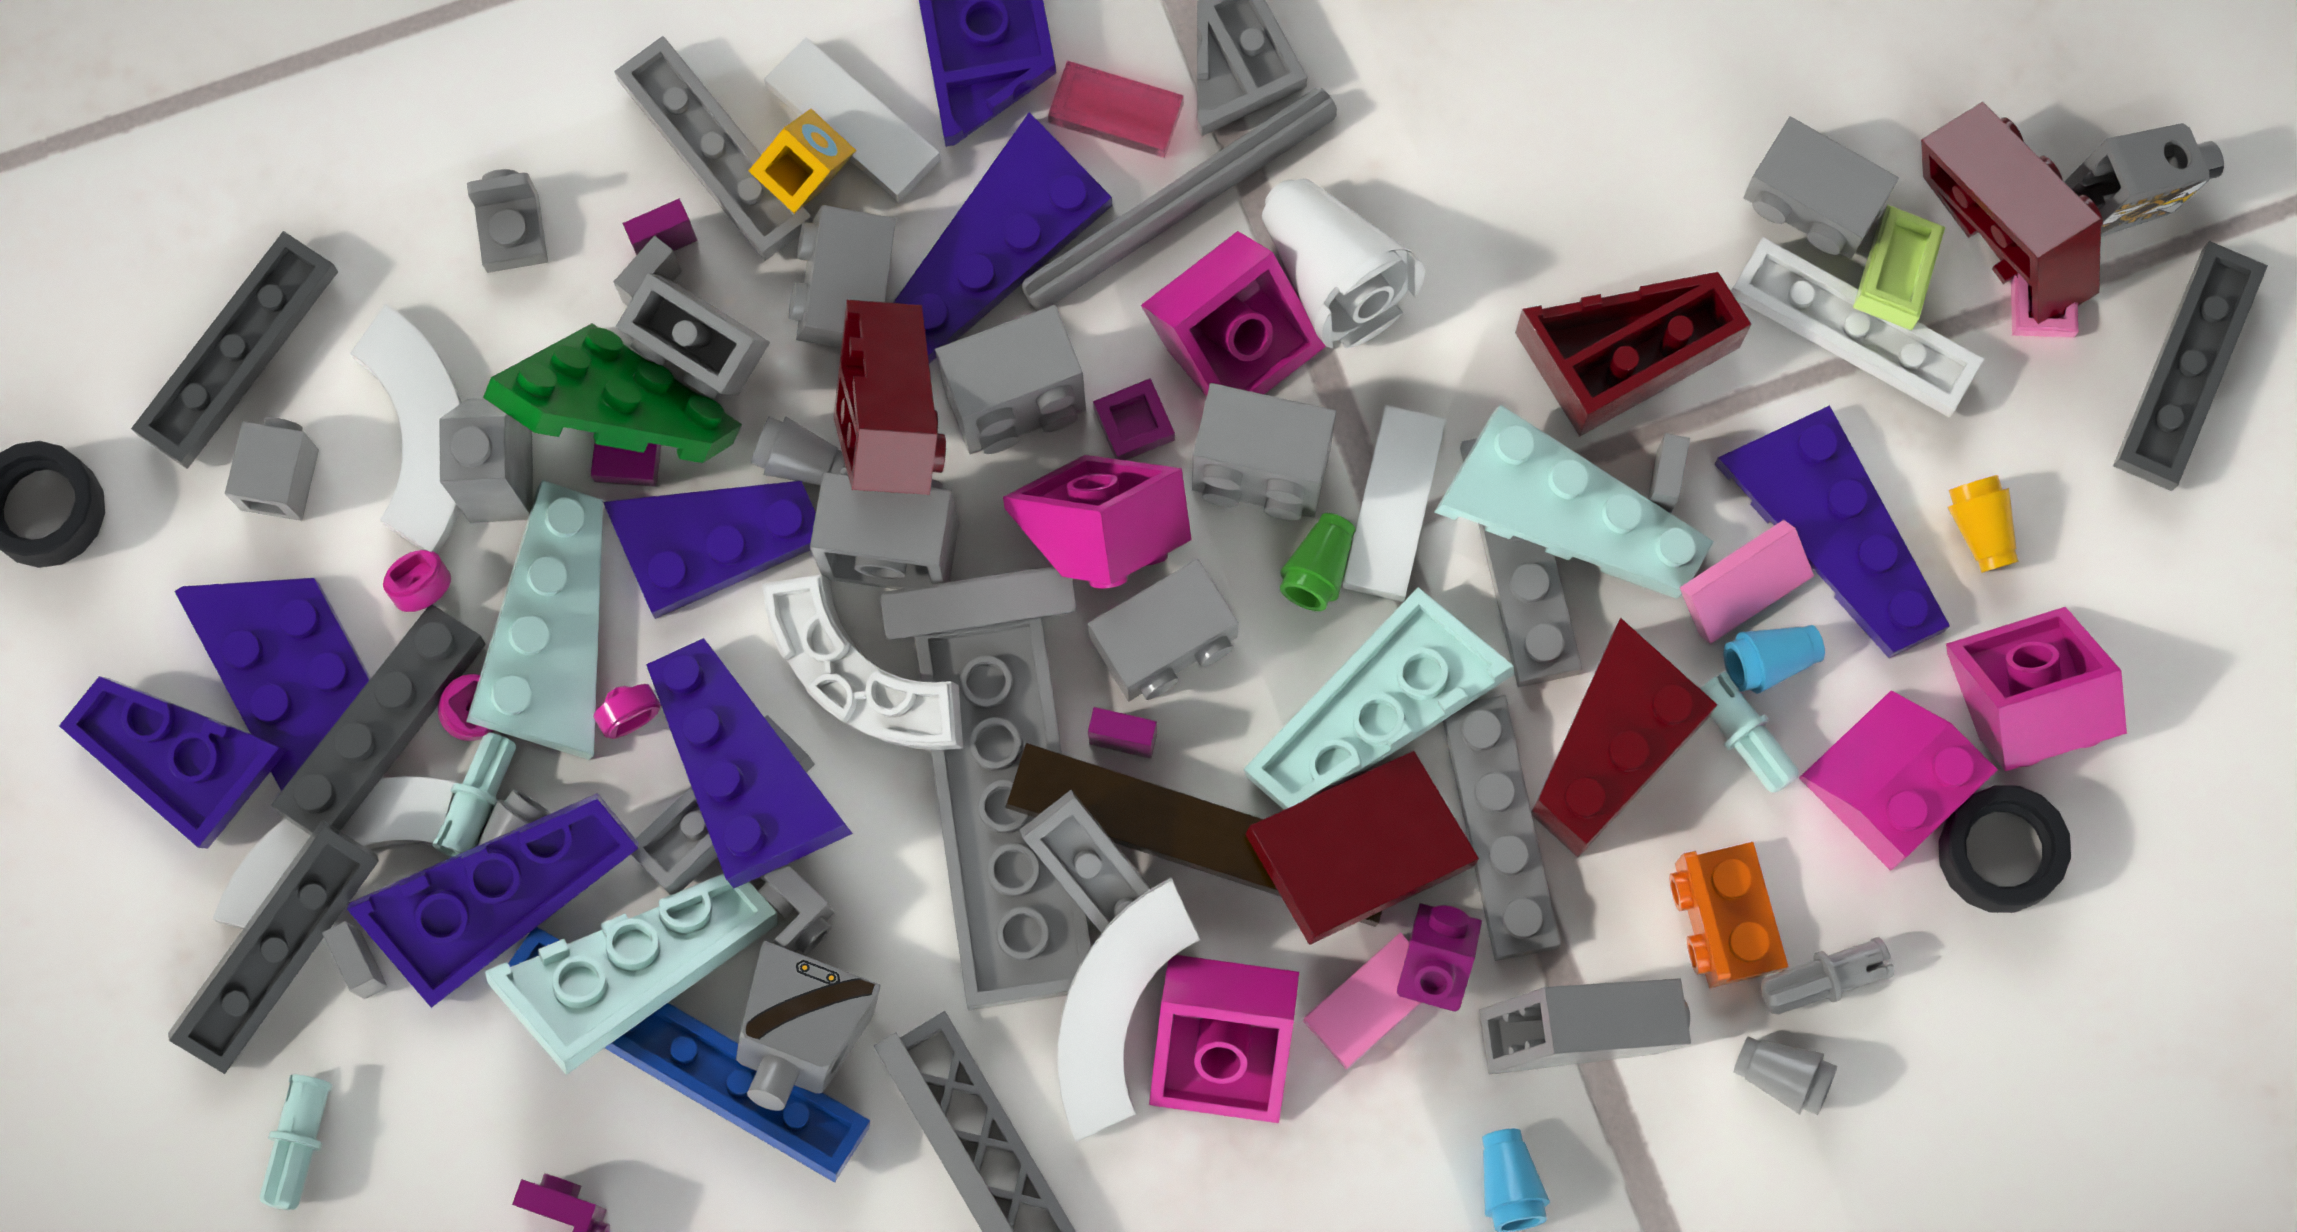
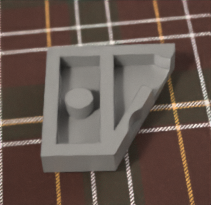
(1241, 61)

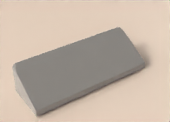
(976, 602)

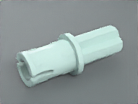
(1748, 734)
(475, 797)
(294, 1141)

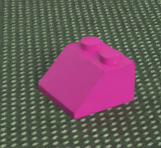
(1234, 319)
(1103, 517)
(2039, 688)
(1897, 776)
(1224, 1038)

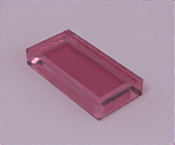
(1116, 109)

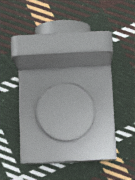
(508, 220)
(788, 893)

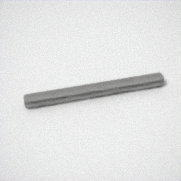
(1179, 199)

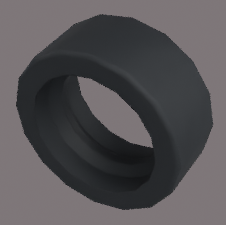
(86, 515)
(2039, 814)

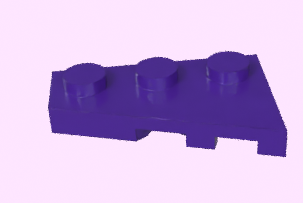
(710, 538)
(172, 757)

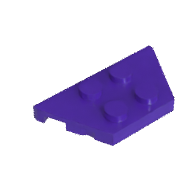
(984, 58)
(278, 659)

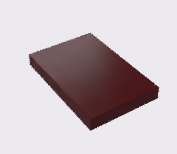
(1361, 847)

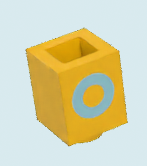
(802, 160)

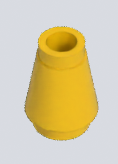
(1985, 521)

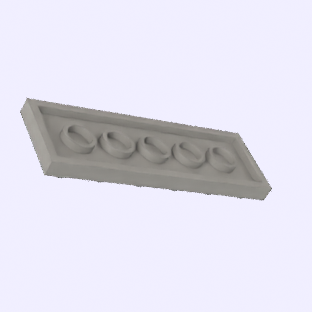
(1011, 915)

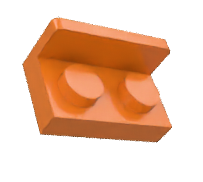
(1728, 914)

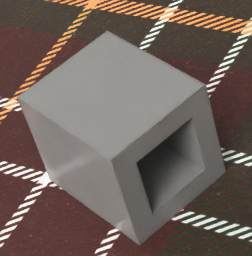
(272, 469)

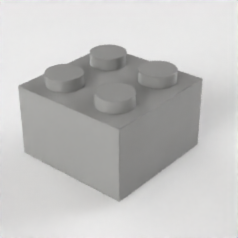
(1012, 381)
(1262, 452)
(884, 535)

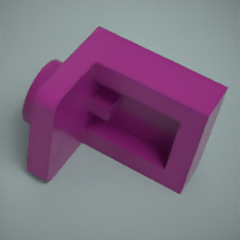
(1439, 956)
(559, 1201)

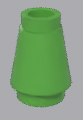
(1318, 565)

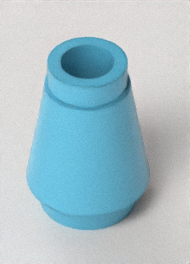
(1771, 656)
(1511, 1183)

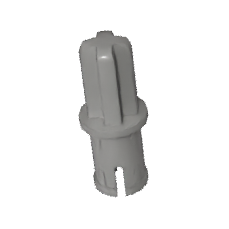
(1827, 976)

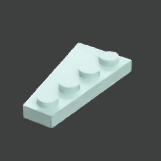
(1549, 495)
(545, 640)
(1386, 695)
(606, 983)

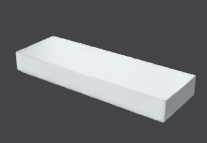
(884, 143)
(1394, 503)

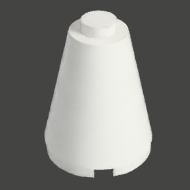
(1339, 263)

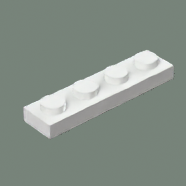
(1823, 312)

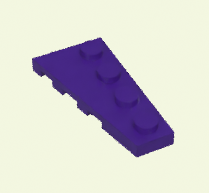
(1004, 232)
(1821, 489)
(744, 777)
(481, 902)

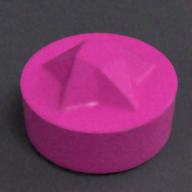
(416, 580)
(455, 707)
(626, 710)

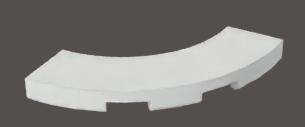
(421, 395)
(847, 681)
(393, 813)
(1102, 1003)

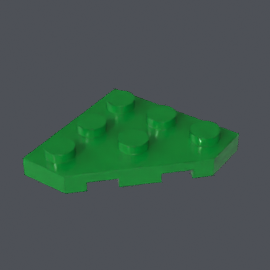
(610, 390)

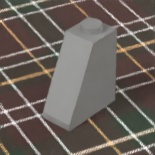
(486, 462)
(1585, 1024)

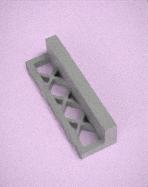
(947, 1141)

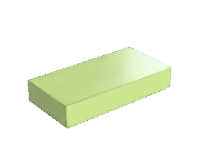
(1899, 267)

